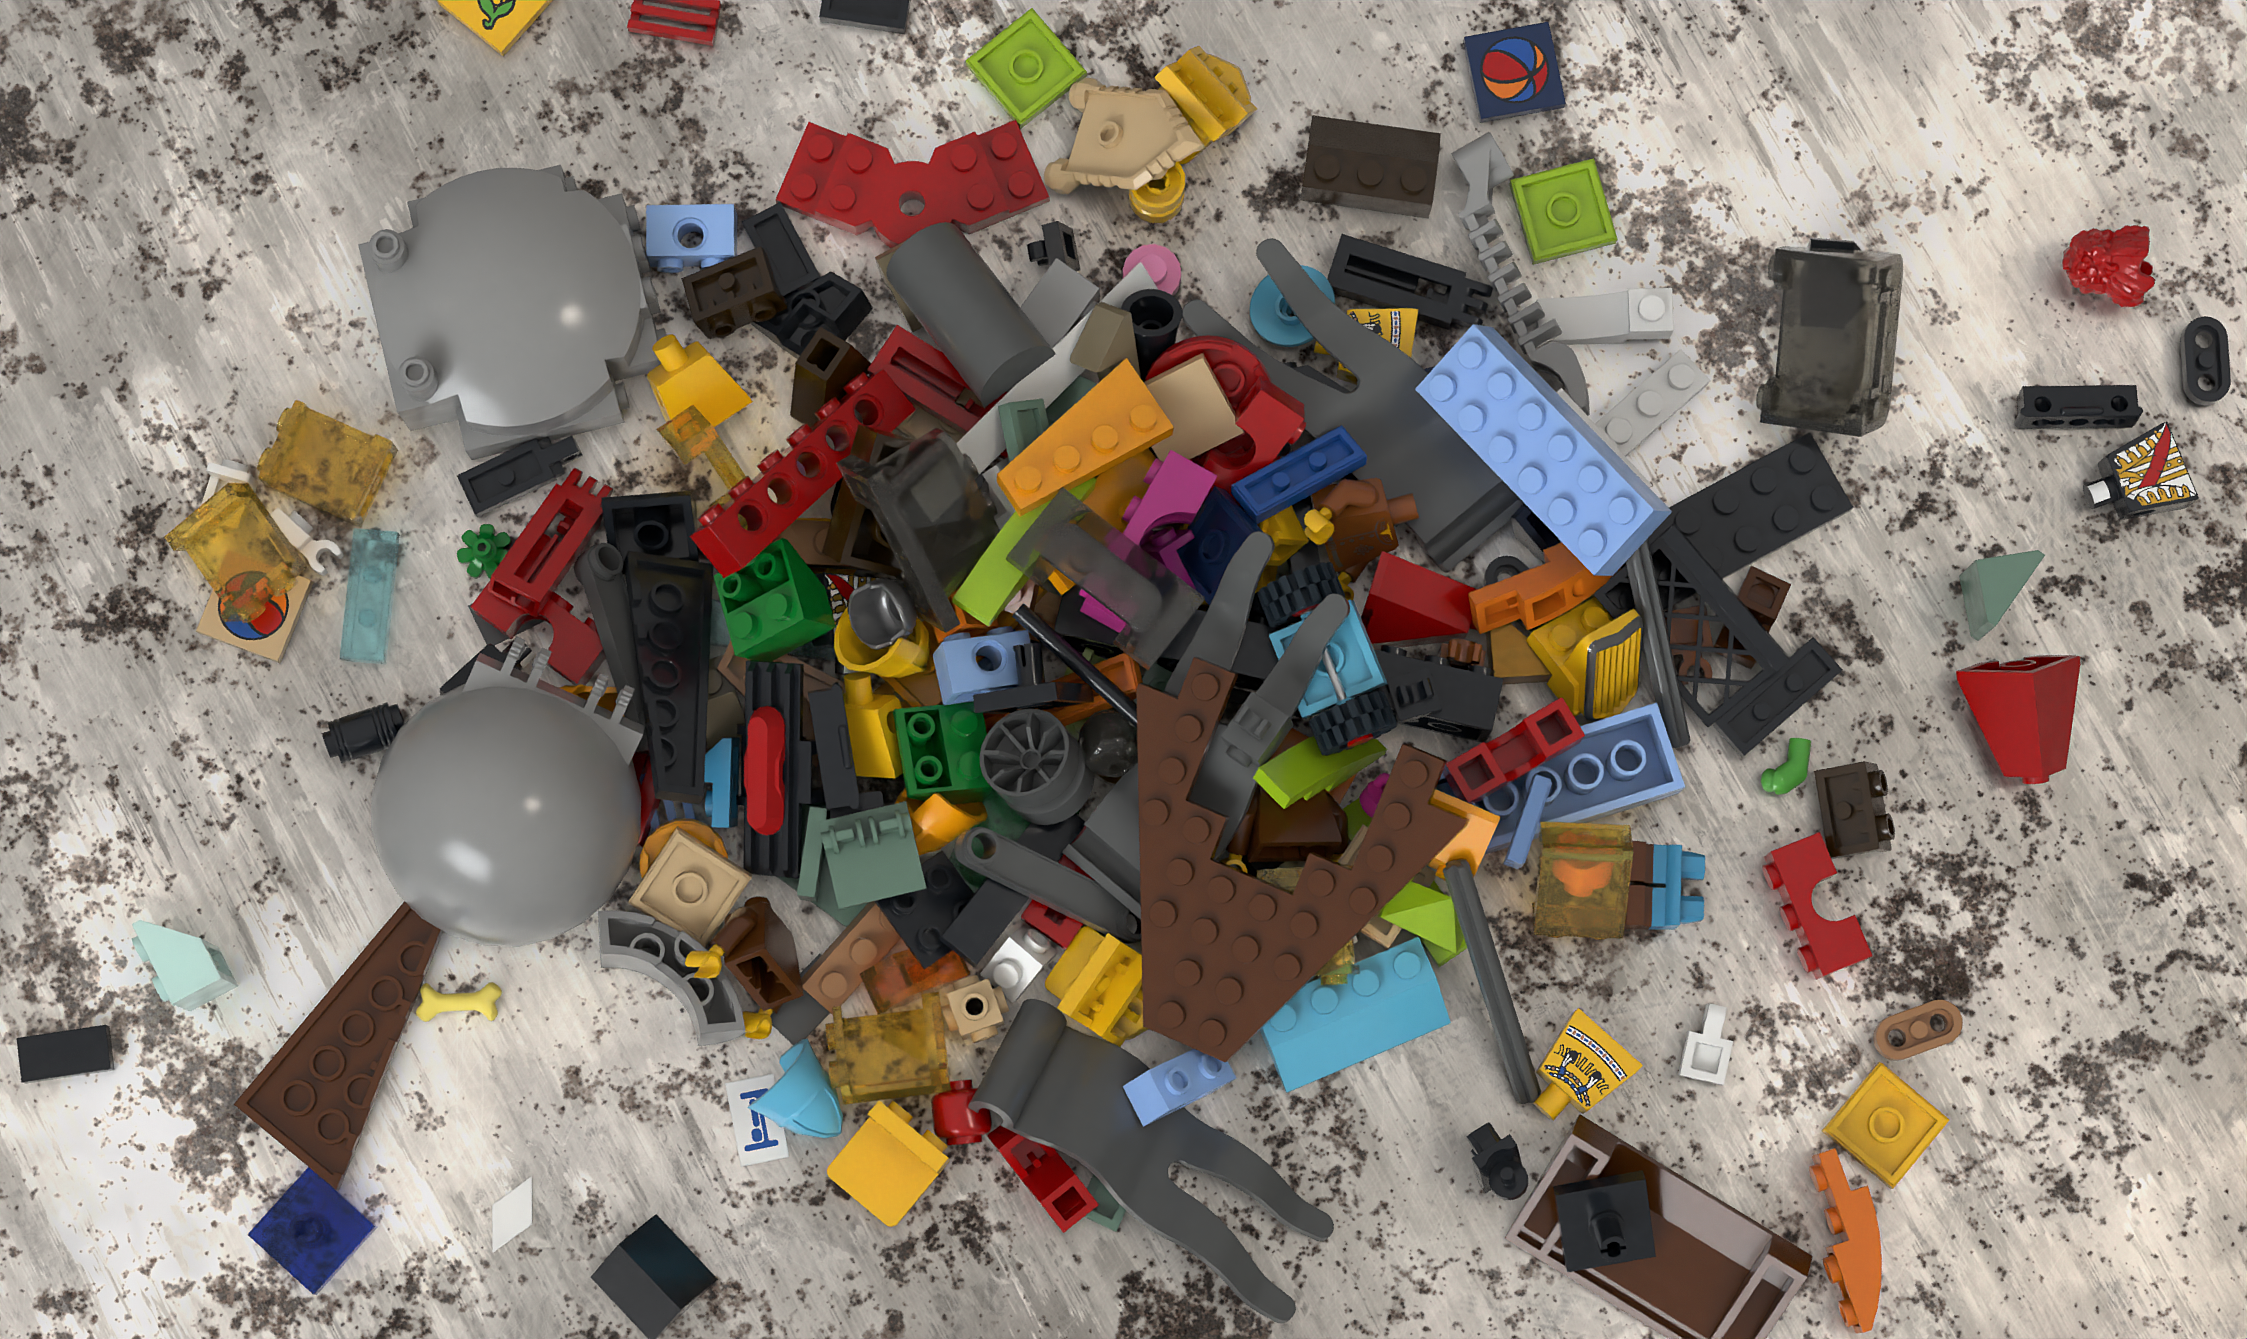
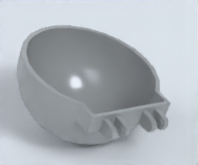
(509, 805)

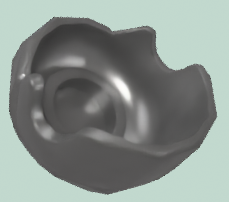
(881, 613)

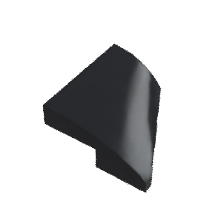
(826, 303)

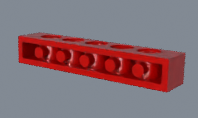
(721, 534)

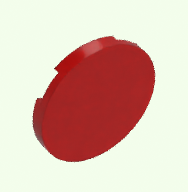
(1233, 366)

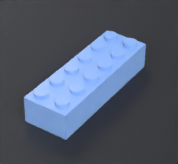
(1543, 450)
(1612, 770)

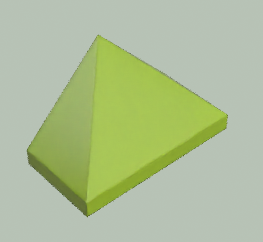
(1425, 915)

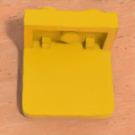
(888, 1163)

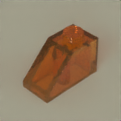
(903, 980)

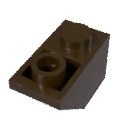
(822, 373)

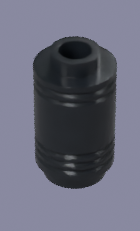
(363, 732)

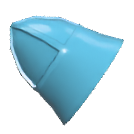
(802, 1096)

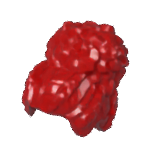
(2111, 264)

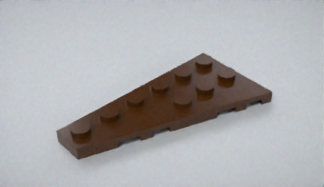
(333, 1065)

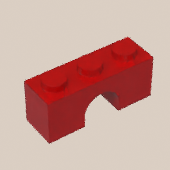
(1271, 420)
(575, 644)
(1513, 753)
(1825, 943)

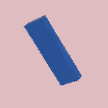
(1298, 474)

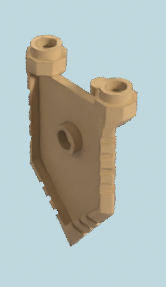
(1122, 138)

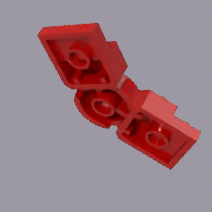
(860, 186)

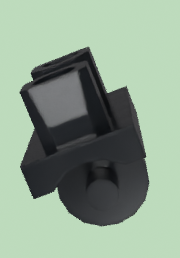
(1497, 1163)

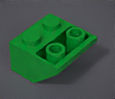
(774, 604)
(942, 752)

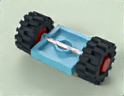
(1345, 670)

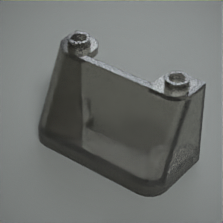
(1833, 339)

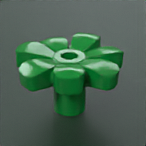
(479, 559)

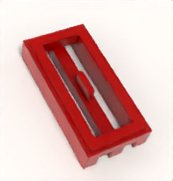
(676, 33)

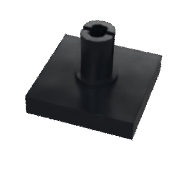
(1032, 688)
(1604, 1221)

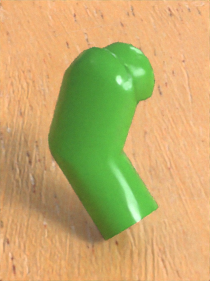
(1790, 773)

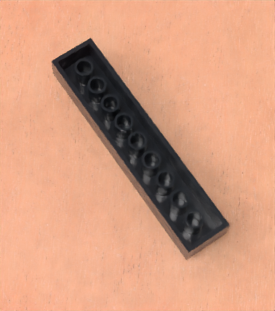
(1466, 696)

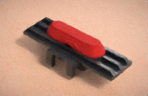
(774, 768)

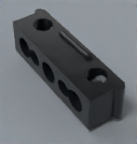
(2077, 407)
(834, 747)

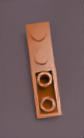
(1535, 593)
(1858, 1258)

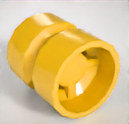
(1160, 198)

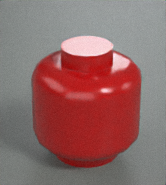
(954, 1119)

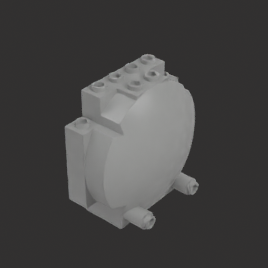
(513, 308)

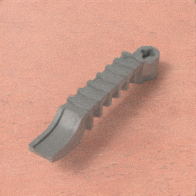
(1483, 169)

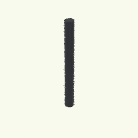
(1077, 663)

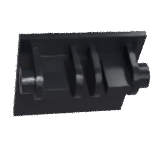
(927, 913)

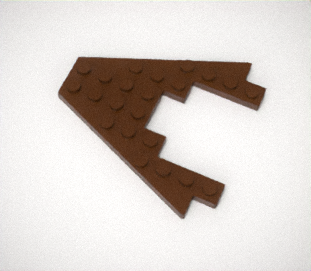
(1224, 943)

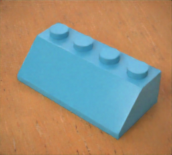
(1347, 1023)

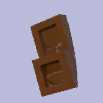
(1764, 598)

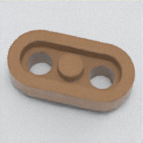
(1916, 1030)

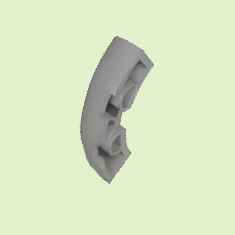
(660, 952)

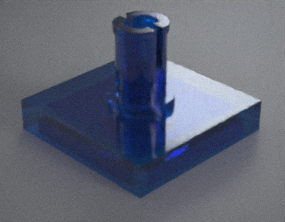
(312, 1231)

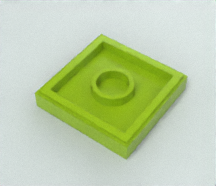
(1026, 68)
(1563, 211)

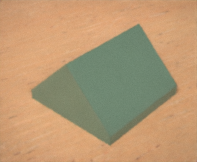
(1992, 586)

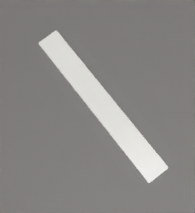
(986, 438)

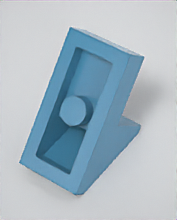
(723, 772)

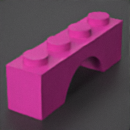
(1173, 497)

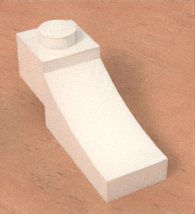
(1611, 316)

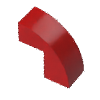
(1045, 1176)

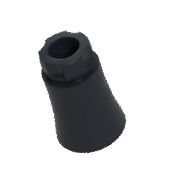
(1155, 324)

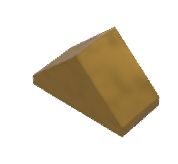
(1513, 657)

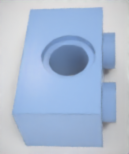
(670, 223)
(957, 666)
(1176, 1084)

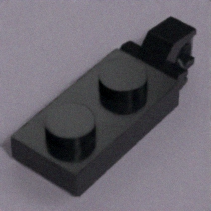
(516, 473)

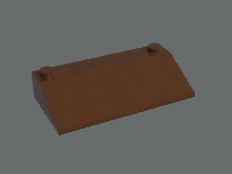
(1712, 1264)

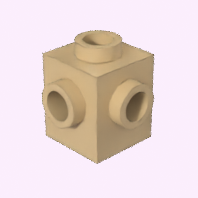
(979, 1026)

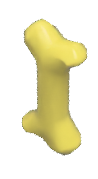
(436, 1002)

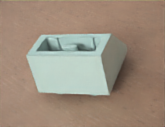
(186, 966)

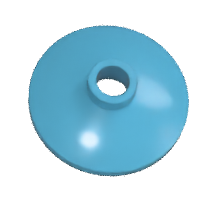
(1272, 314)

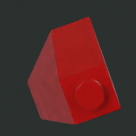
(1414, 605)
(2025, 711)

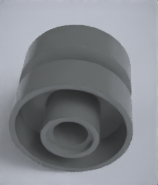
(1036, 766)

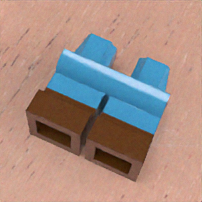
(1664, 906)

